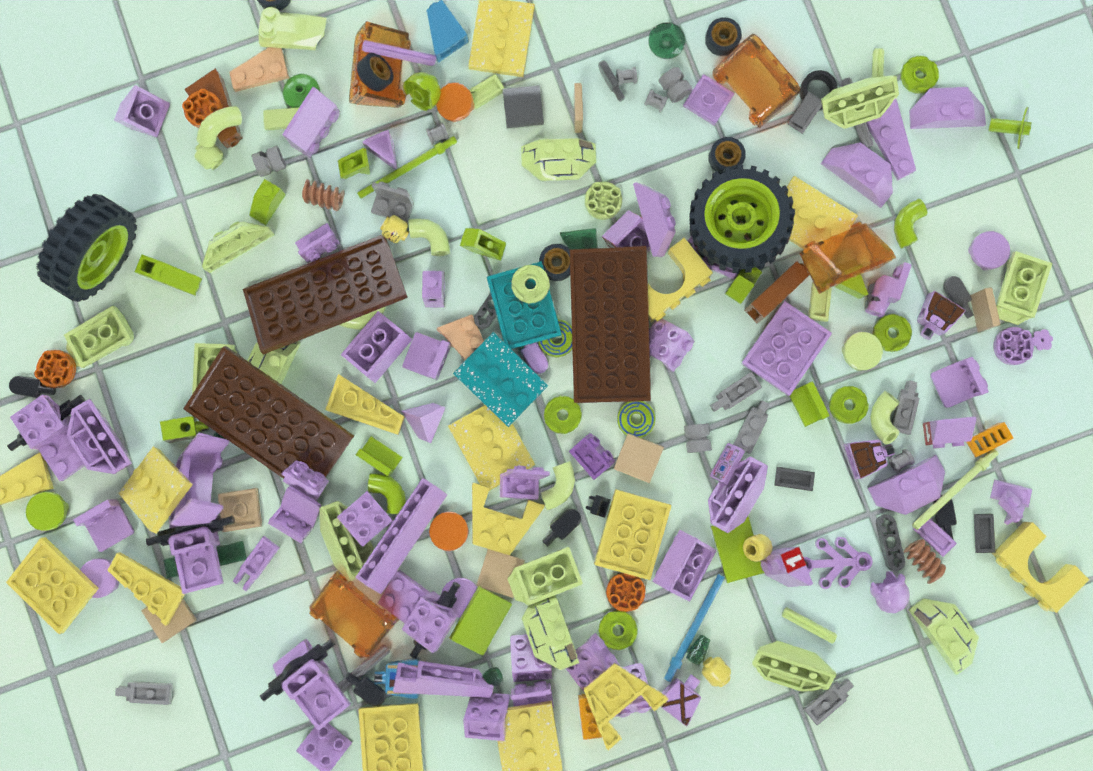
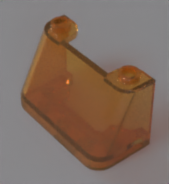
(757, 79)
(392, 95)
(845, 256)
(352, 615)

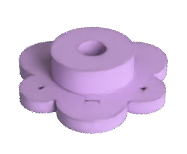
(1046, 340)

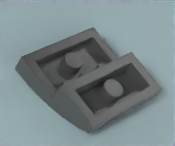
(523, 107)

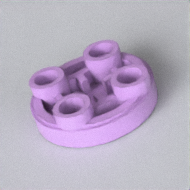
(989, 250)
(1013, 346)
(97, 572)
(463, 594)

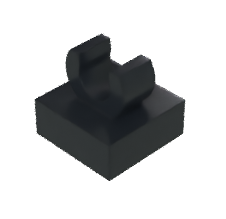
(600, 506)

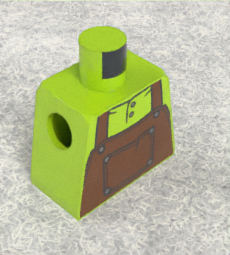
(175, 429)

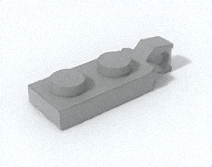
(736, 392)
(906, 410)
(752, 427)
(146, 692)
(828, 701)

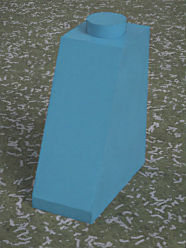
(445, 31)

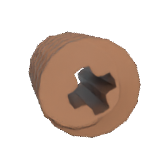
(322, 196)
(926, 560)

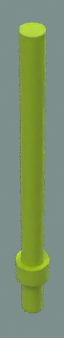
(439, 149)

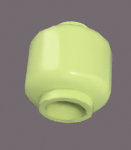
(209, 156)

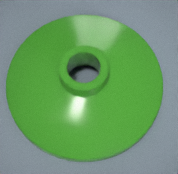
(290, 94)

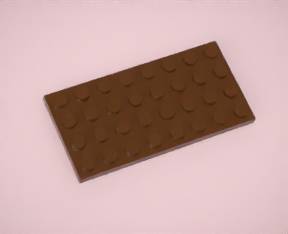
(324, 294)
(610, 324)
(265, 417)

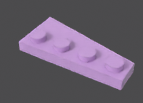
(892, 141)

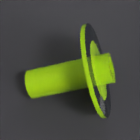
(1012, 126)

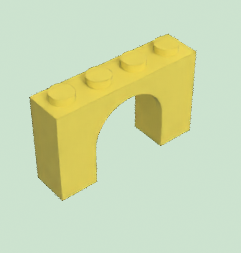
(694, 274)
(1014, 556)

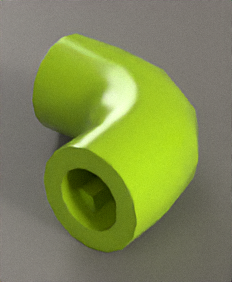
(905, 221)
(390, 489)

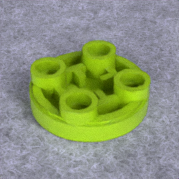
(46, 511)

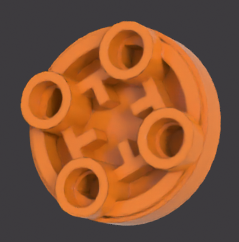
(455, 102)
(200, 105)
(55, 369)
(448, 531)
(625, 592)

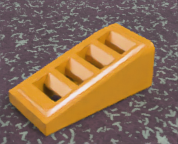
(1004, 432)

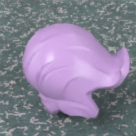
(892, 594)

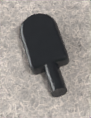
(29, 387)
(946, 517)
(563, 526)
(367, 689)

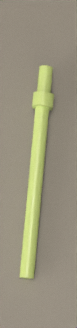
(980, 465)

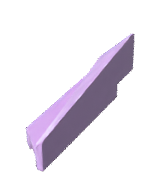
(440, 680)

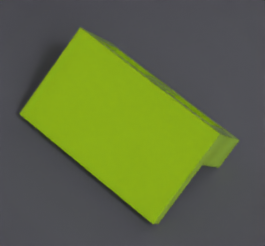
(808, 404)
(379, 456)

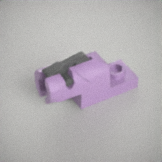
(886, 290)

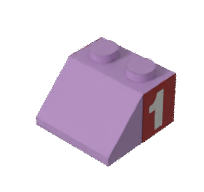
(627, 232)
(949, 431)
(787, 567)

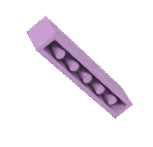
(401, 536)

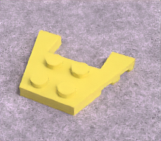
(496, 529)
(612, 693)

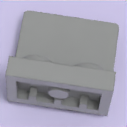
(391, 201)

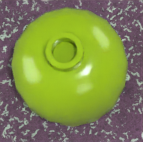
(423, 89)

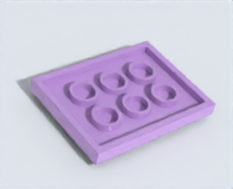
(786, 348)

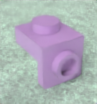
(1012, 506)

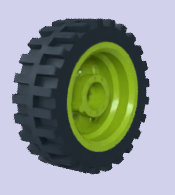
(745, 187)
(86, 247)

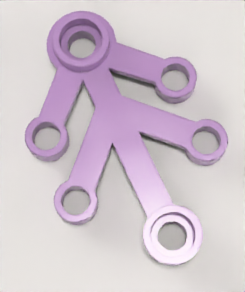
(839, 562)

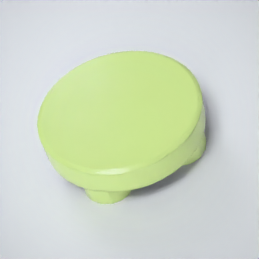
(603, 200)
(862, 351)

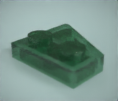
(580, 239)

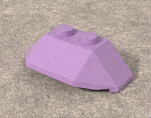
(947, 109)
(862, 171)
(656, 218)
(96, 440)
(910, 487)
(733, 502)

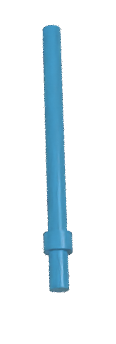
(676, 662)

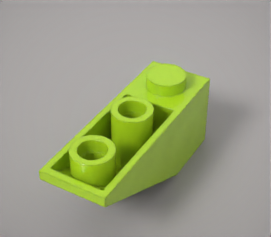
(168, 275)

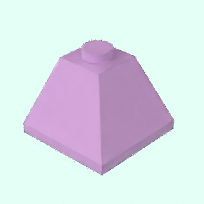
(142, 111)

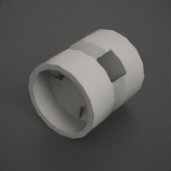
(676, 86)
(268, 161)
(697, 438)

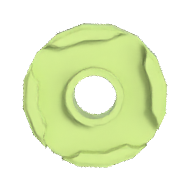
(530, 295)

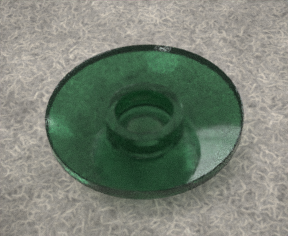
(670, 33)

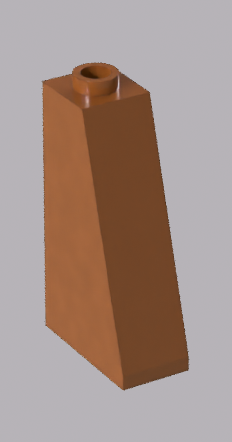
(215, 83)
(777, 292)

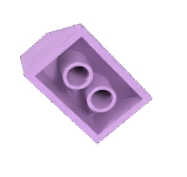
(311, 123)
(376, 347)
(684, 565)

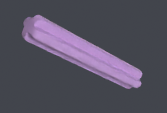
(398, 53)

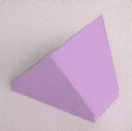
(382, 147)
(424, 420)

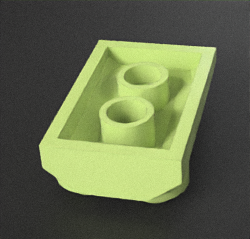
(290, 30)
(1022, 288)
(98, 337)
(203, 358)
(544, 577)

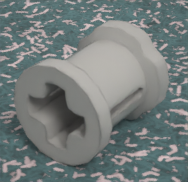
(626, 76)
(656, 101)
(437, 133)
(901, 460)

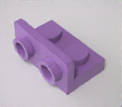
(592, 456)

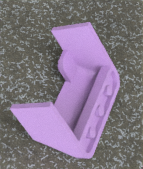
(198, 465)

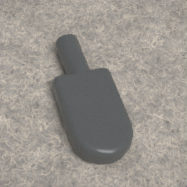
(611, 80)
(958, 294)

